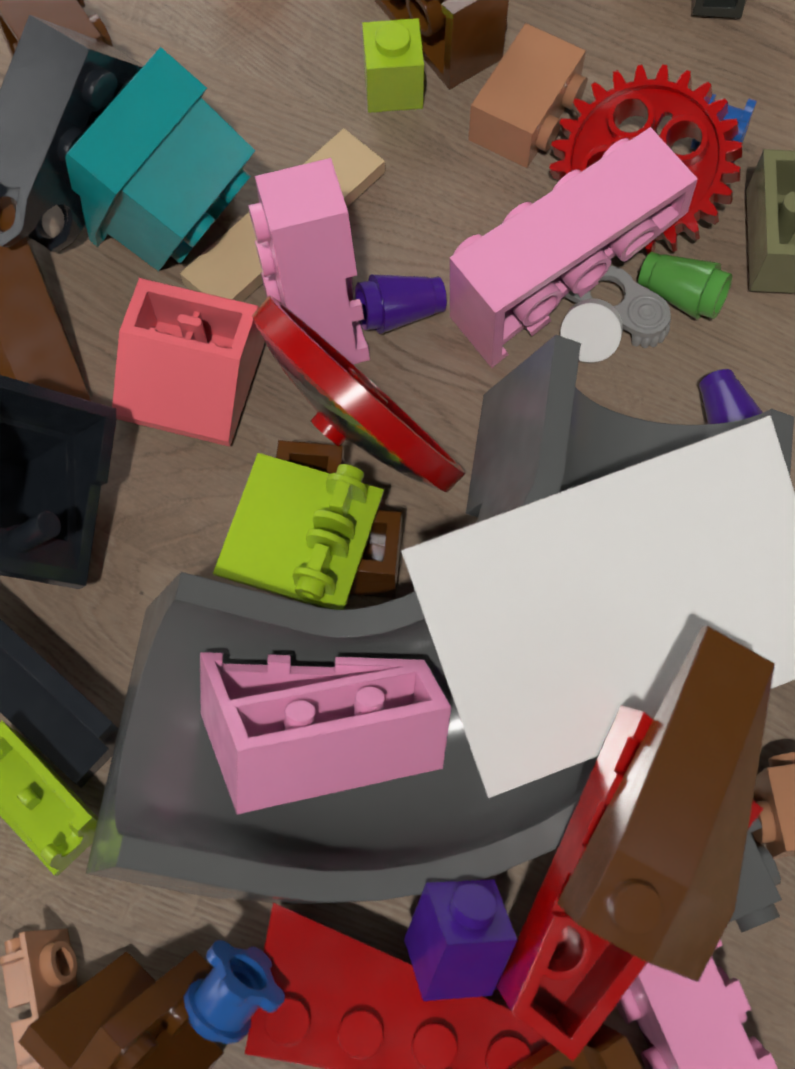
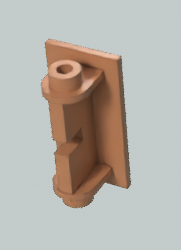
(37, 972)

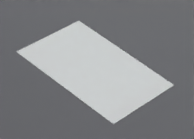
(601, 594)

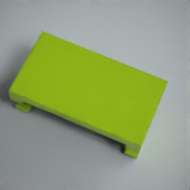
(41, 804)

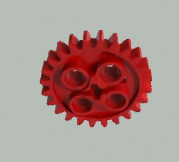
(691, 117)

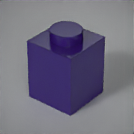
(459, 939)

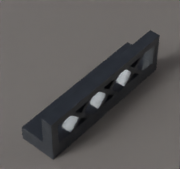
(52, 711)

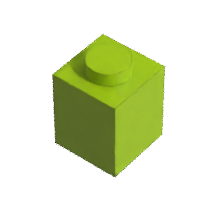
(393, 65)

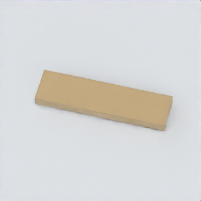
(232, 264)

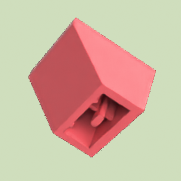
(185, 361)

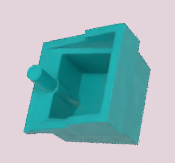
(157, 164)

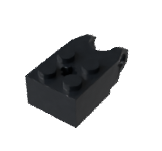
(46, 104)

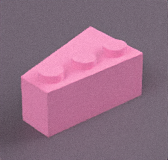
(310, 252)
(320, 729)

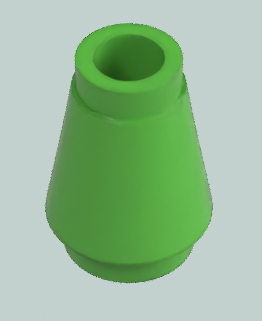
(687, 283)

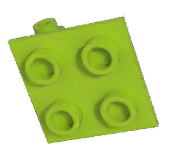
(300, 531)

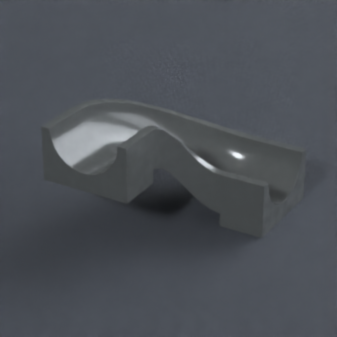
(165, 797)

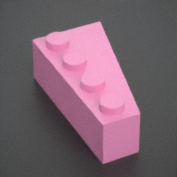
(565, 241)
(693, 1021)

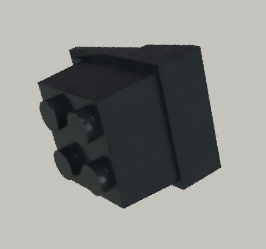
(50, 481)

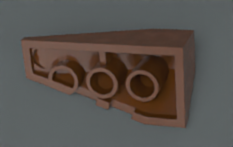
(31, 331)
(676, 830)

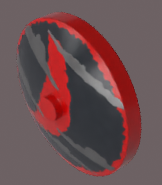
(350, 402)

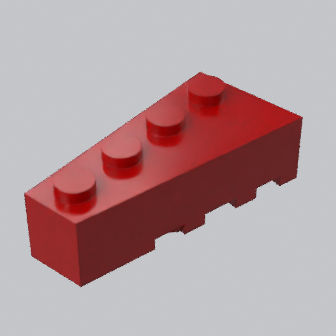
(560, 973)
(367, 1012)

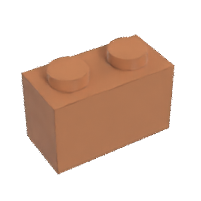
(527, 95)

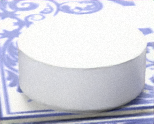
(595, 326)

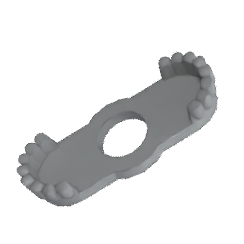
(641, 311)

